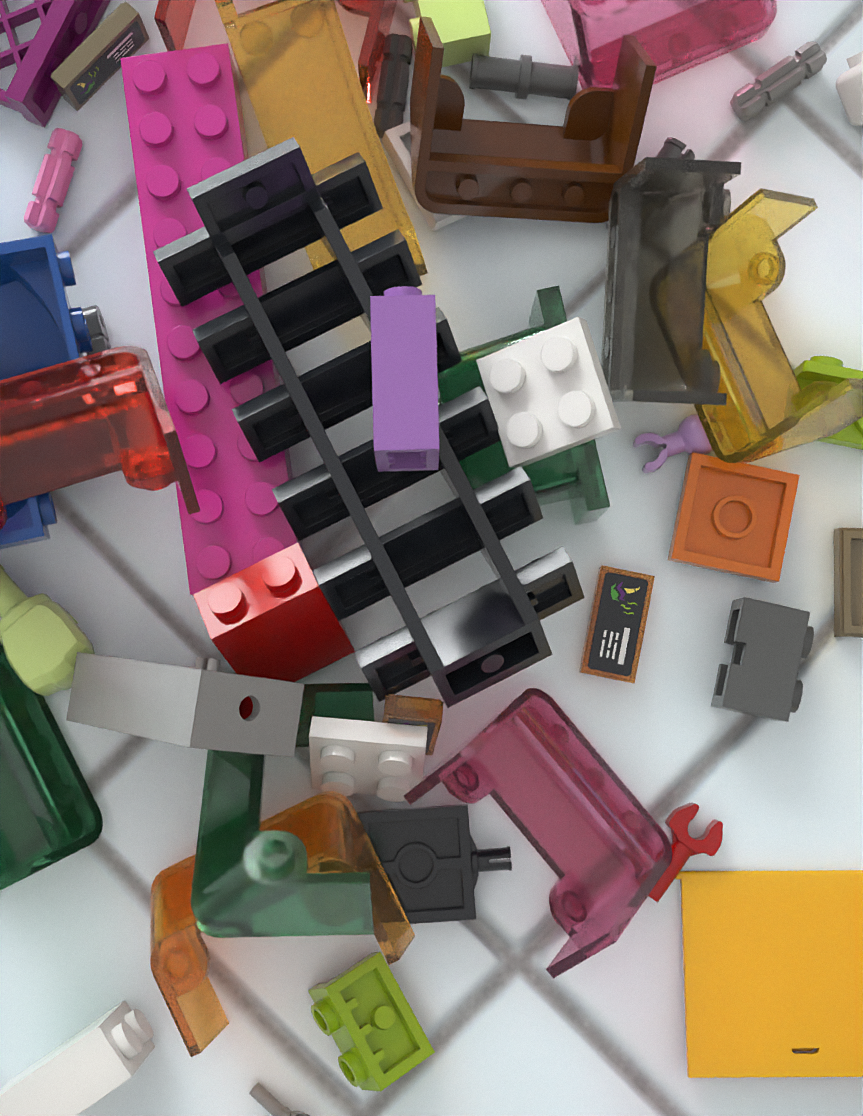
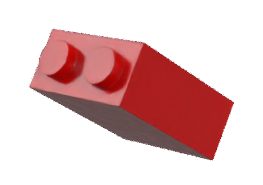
(274, 619)

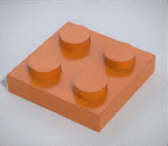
(733, 517)

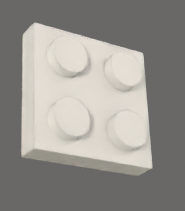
(548, 393)
(366, 757)

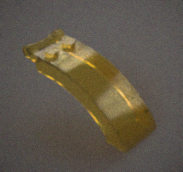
(308, 89)

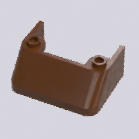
(520, 166)

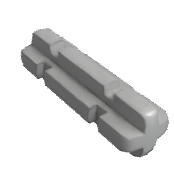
(778, 81)

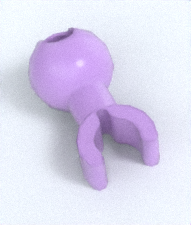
(688, 438)

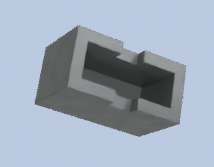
(764, 660)

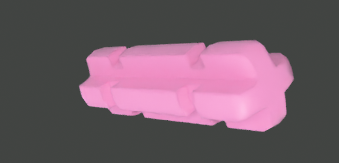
(53, 180)

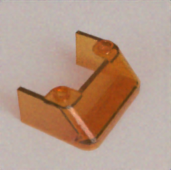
(178, 953)

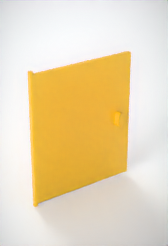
(773, 973)

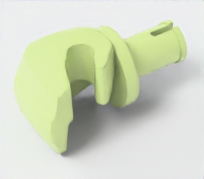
(39, 638)

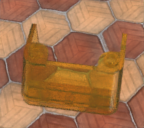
(764, 400)

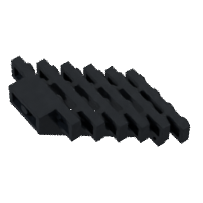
(259, 216)

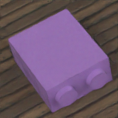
(404, 380)

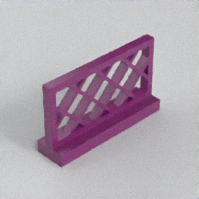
(61, 31)

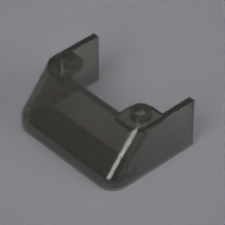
(658, 281)

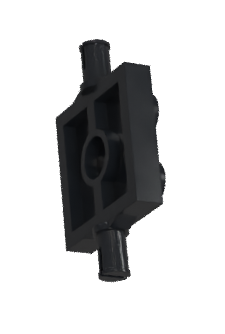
(431, 859)

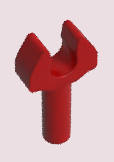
(685, 846)

